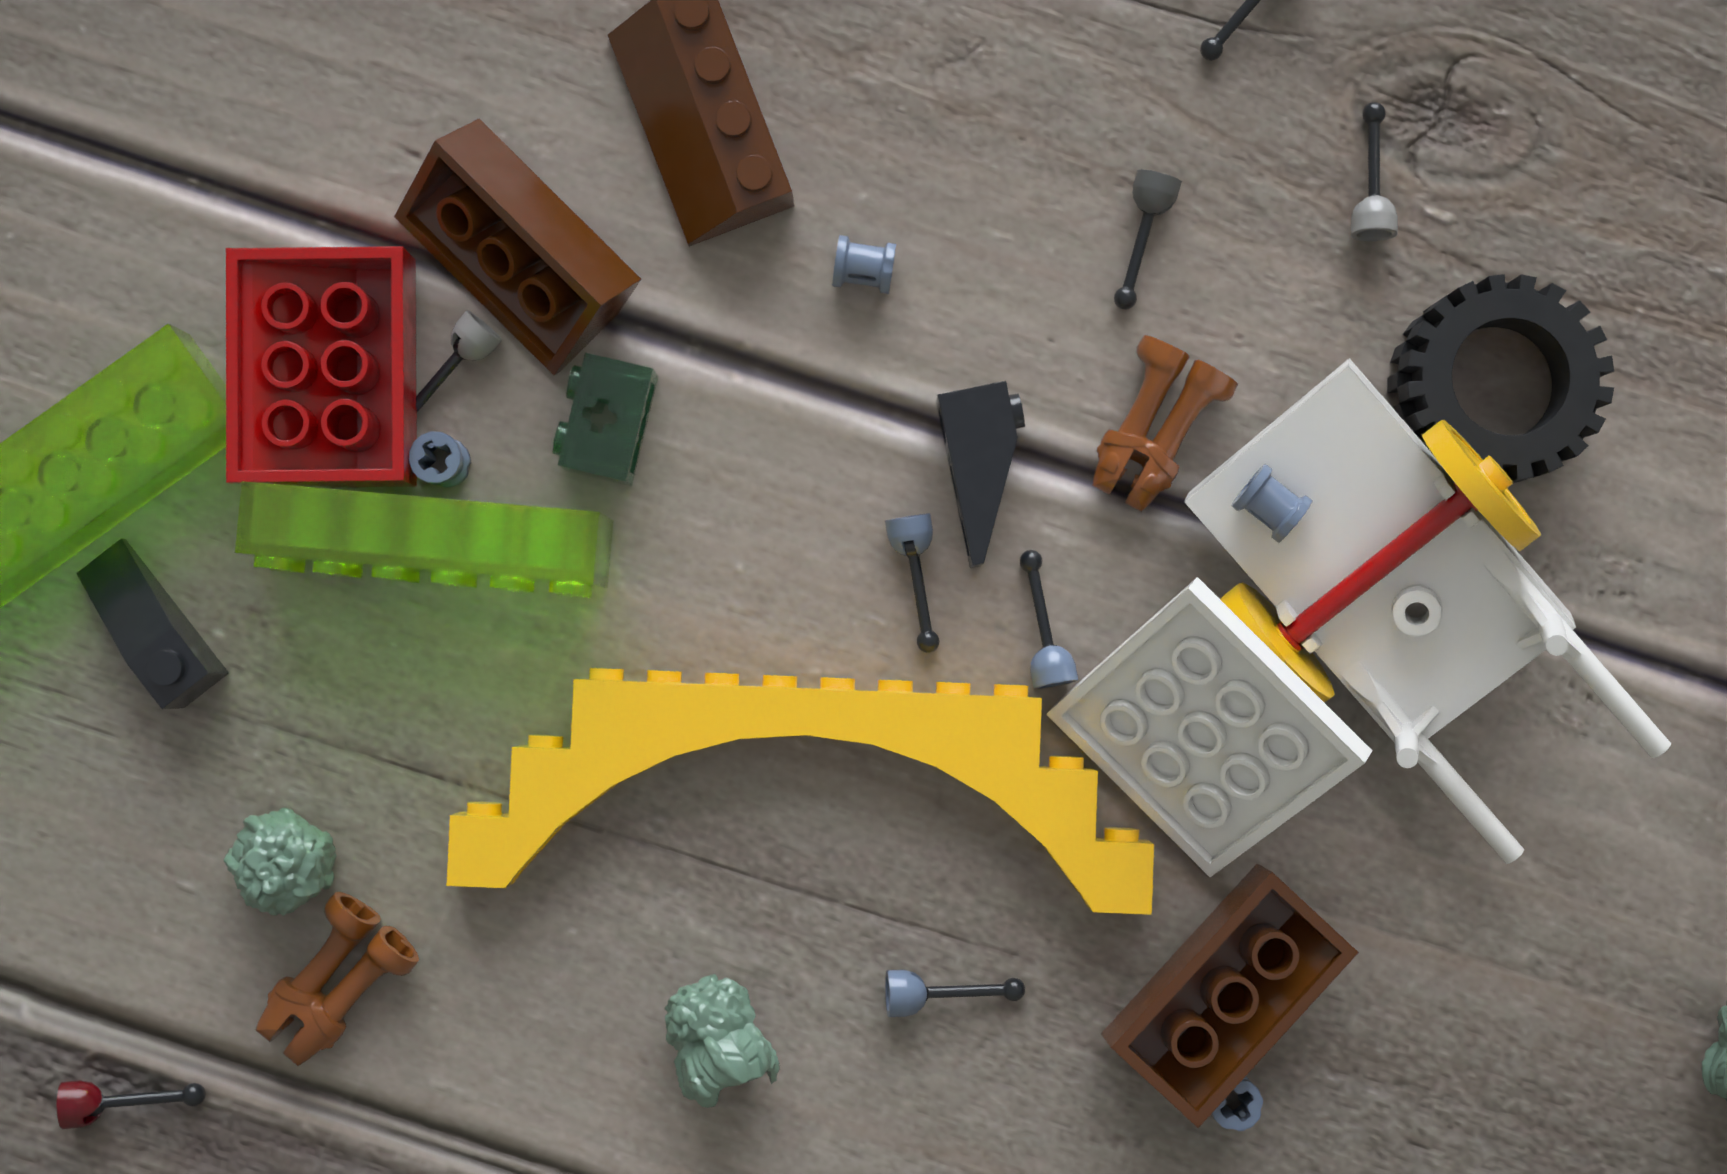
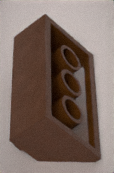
(700, 117)
(515, 245)
(1228, 994)

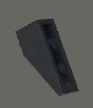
(979, 447)
(150, 628)

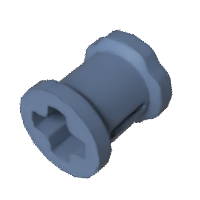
(863, 264)
(422, 456)
(1272, 503)
(1250, 1107)

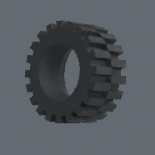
(1430, 351)

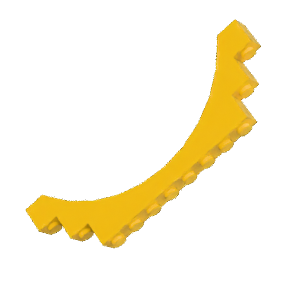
(638, 724)

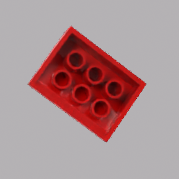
(321, 366)

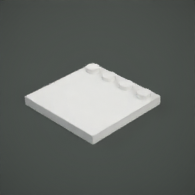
(1208, 729)

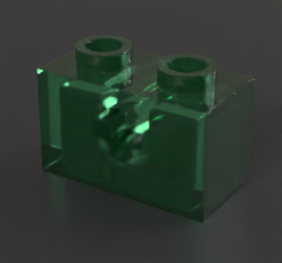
(629, 396)

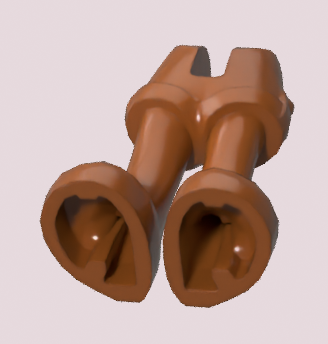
(1130, 442)
(303, 996)

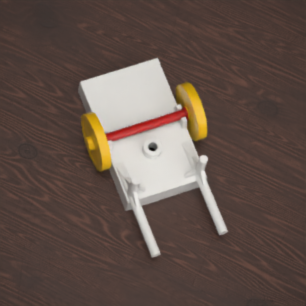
(1390, 533)

